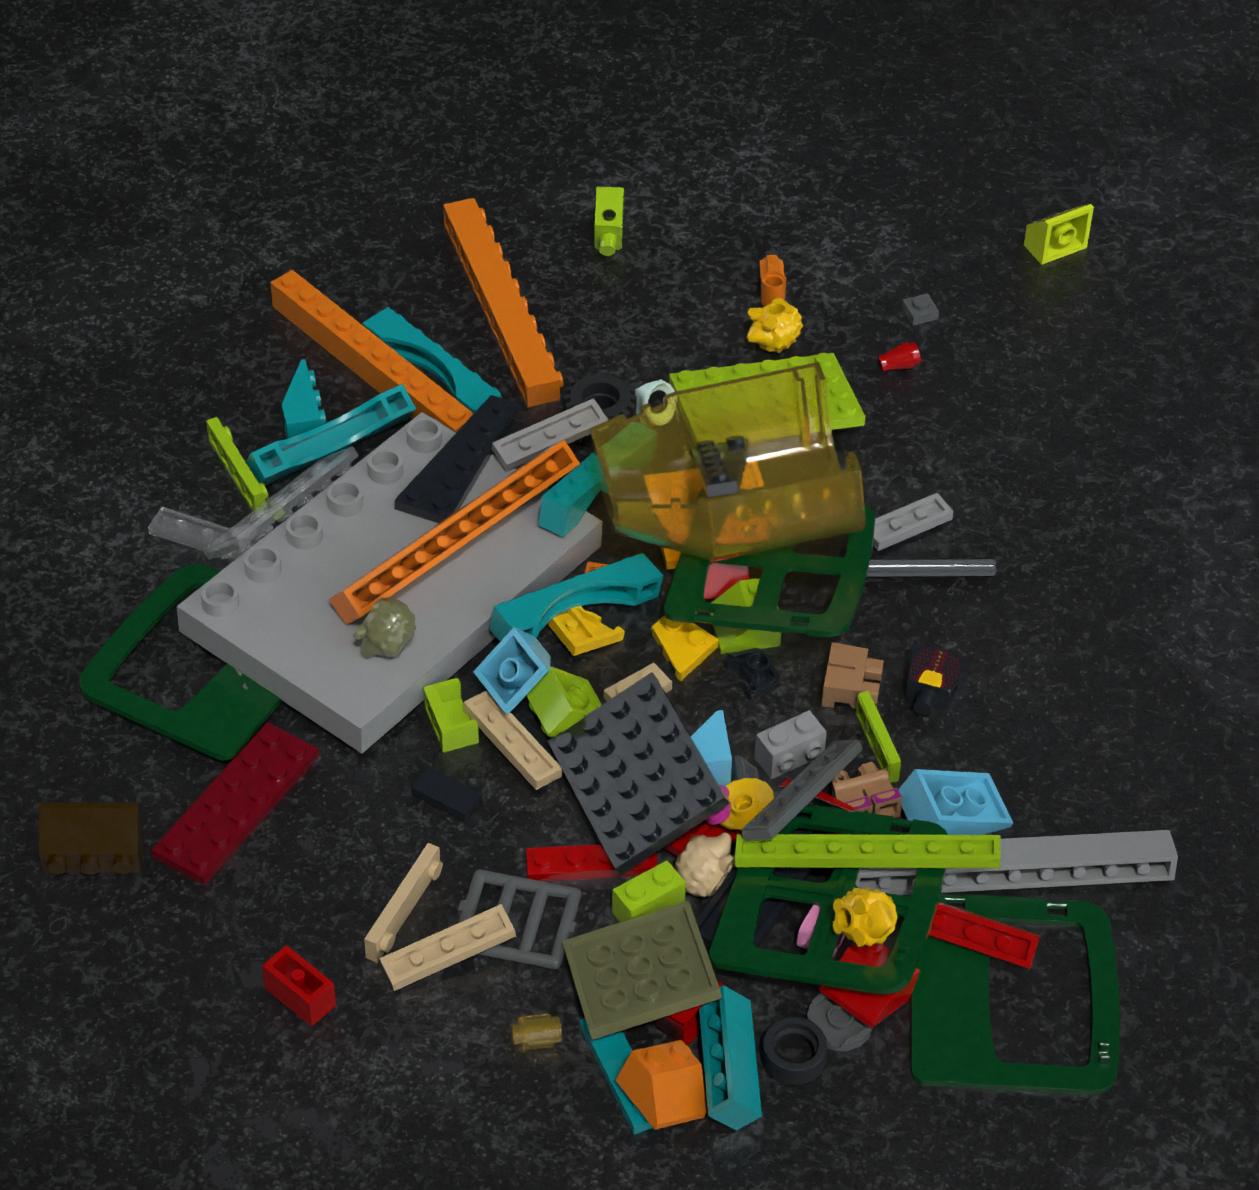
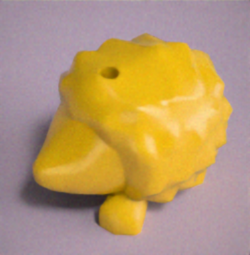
(774, 325)
(865, 916)

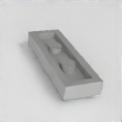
(910, 521)

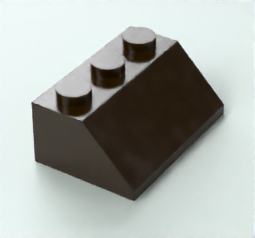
(90, 837)

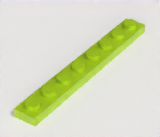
(870, 851)

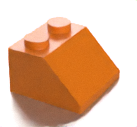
(665, 1084)

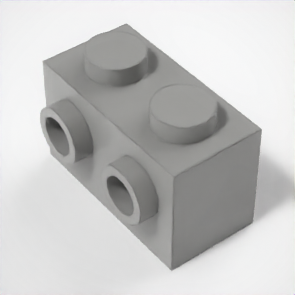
(790, 744)

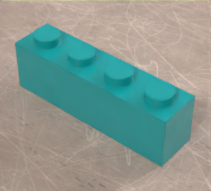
(730, 1060)

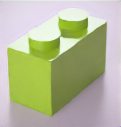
(648, 892)

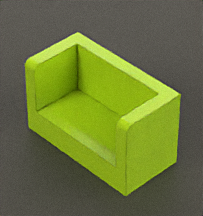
(447, 717)

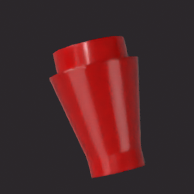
(901, 357)

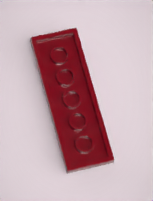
(235, 803)

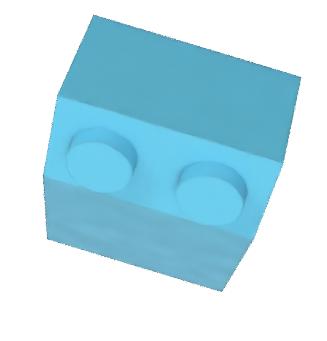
(956, 801)

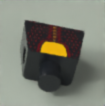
(935, 677)

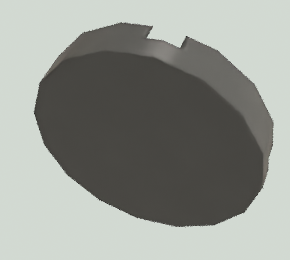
(838, 1025)

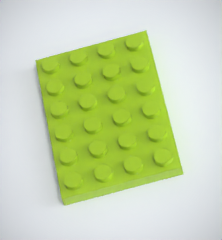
(842, 403)

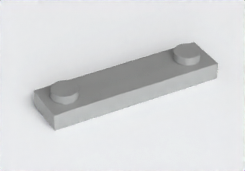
(533, 440)

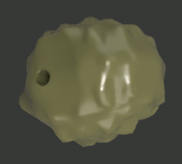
(386, 628)

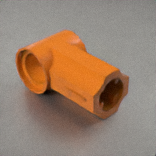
(772, 279)

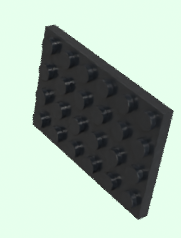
(637, 773)

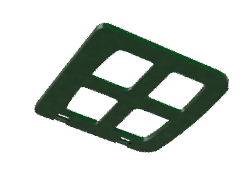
(691, 574)
(734, 939)

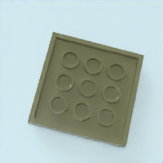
(641, 970)

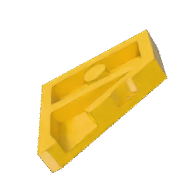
(583, 631)
(683, 644)

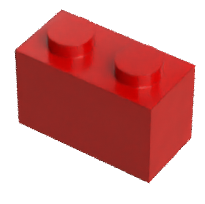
(299, 985)

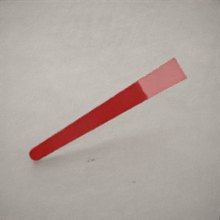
(821, 795)

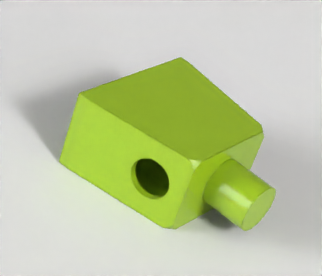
(609, 229)

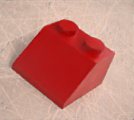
(867, 1006)

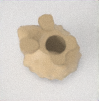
(705, 864)

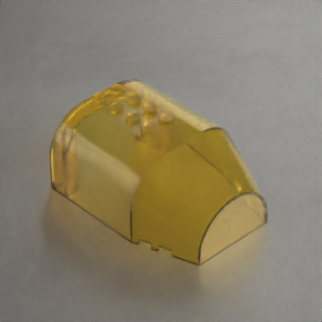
(788, 486)

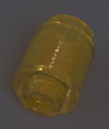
(536, 1031)

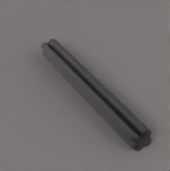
(932, 567)

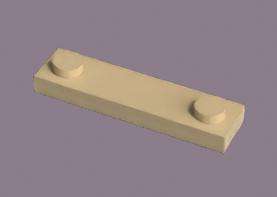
(513, 740)
(384, 931)
(447, 947)

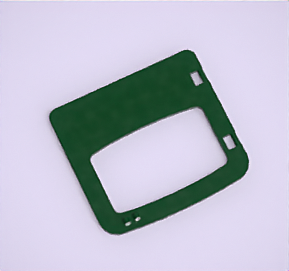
(213, 721)
(952, 1011)

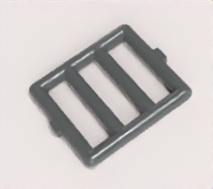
(542, 891)

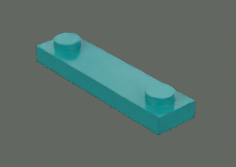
(611, 1056)

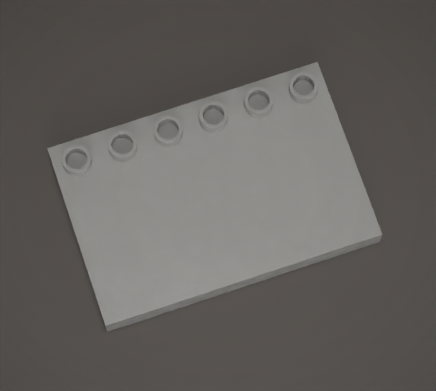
(275, 612)

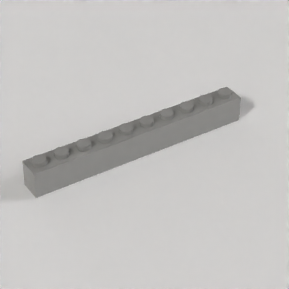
(1050, 863)

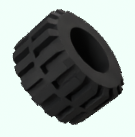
(610, 393)

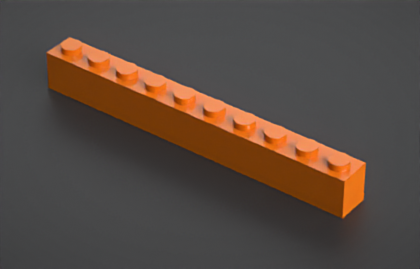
(502, 303)
(362, 349)
(454, 532)

